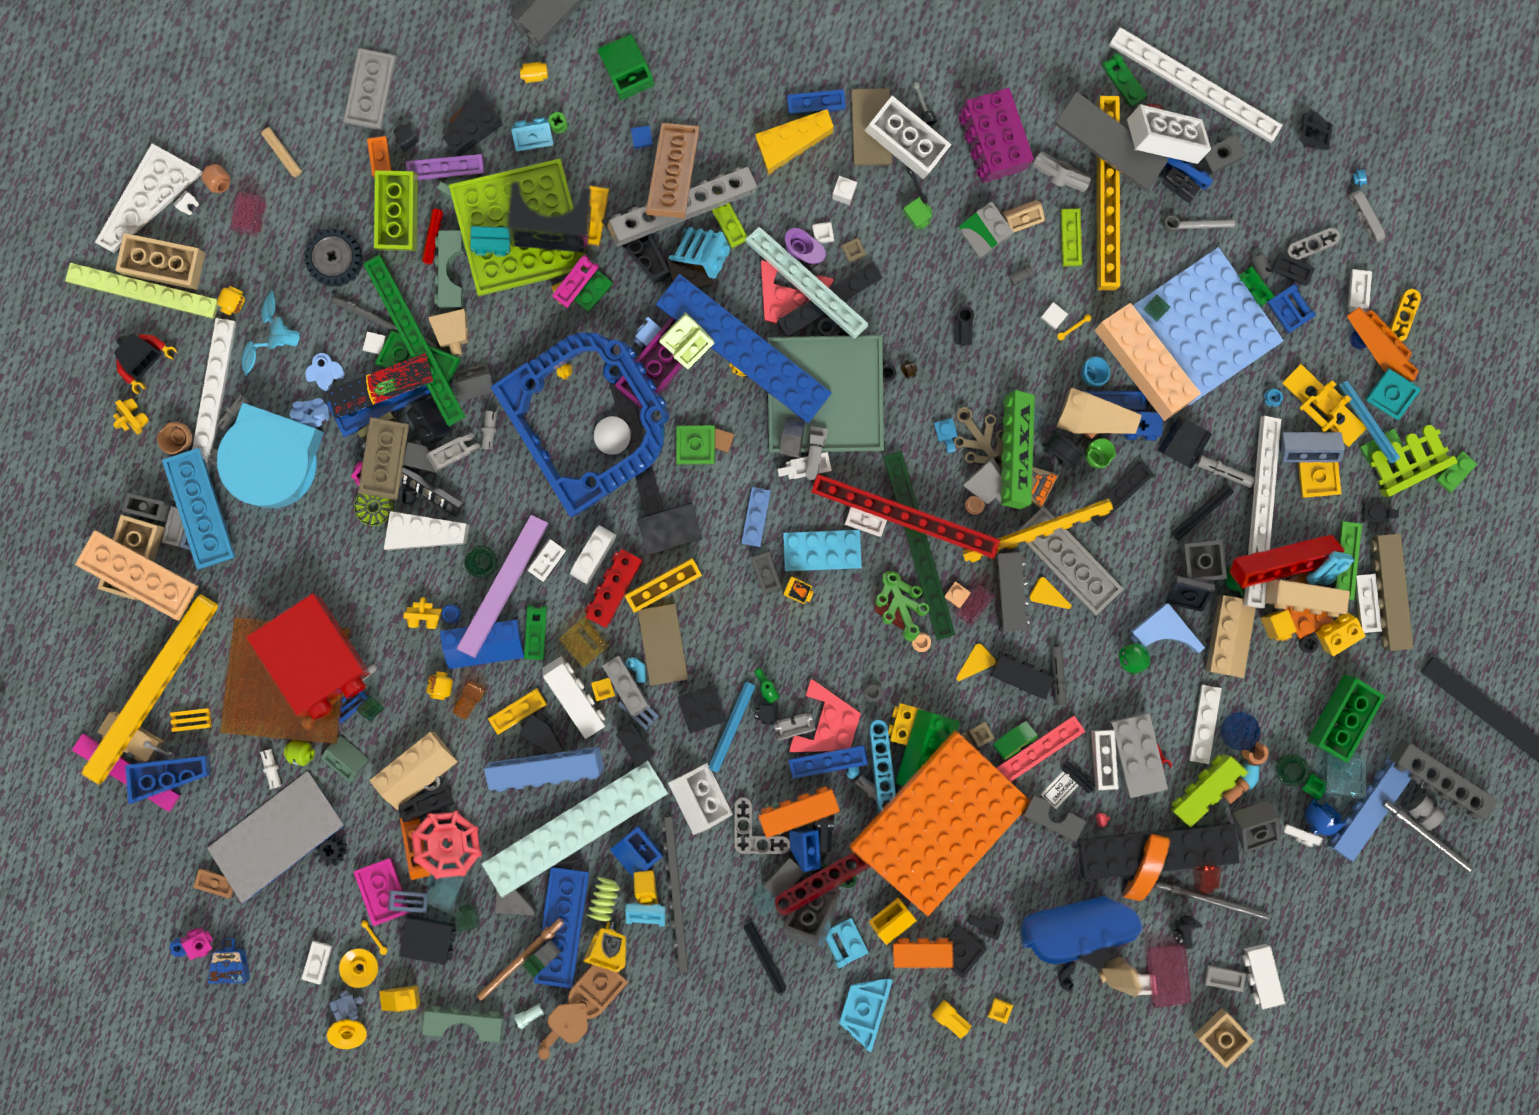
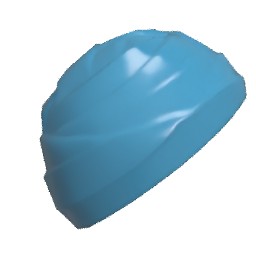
(1095, 372)

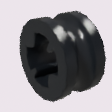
(1313, 647)

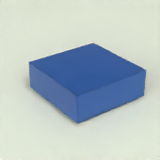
(641, 137)

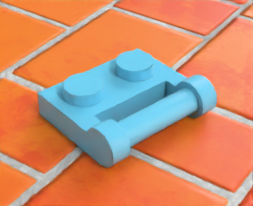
(1330, 569)
(645, 914)
(851, 941)

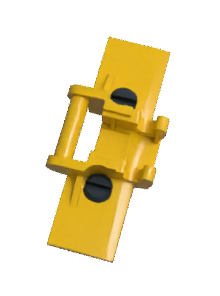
(1328, 400)

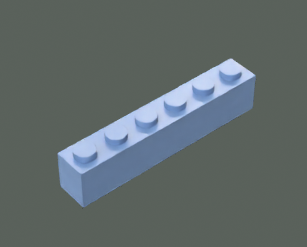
(544, 769)
(1369, 811)

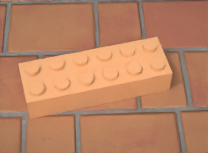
(1147, 361)

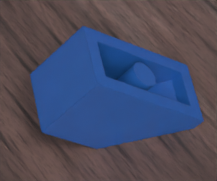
(805, 848)

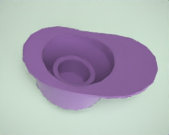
(804, 246)

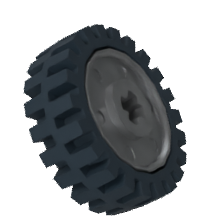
(334, 243)

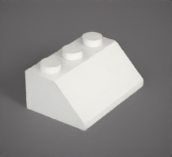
(700, 799)

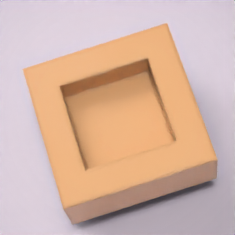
(957, 594)

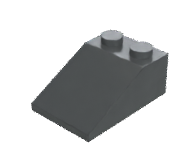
(812, 921)

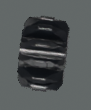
(336, 846)

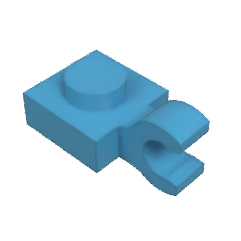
(946, 432)

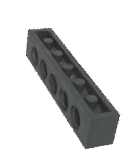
(1481, 802)

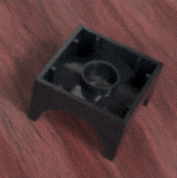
(559, 233)

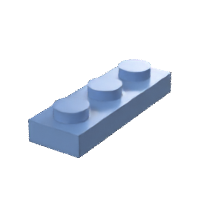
(756, 517)

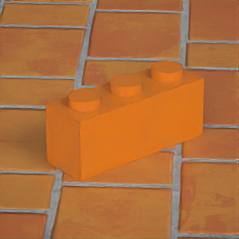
(923, 953)

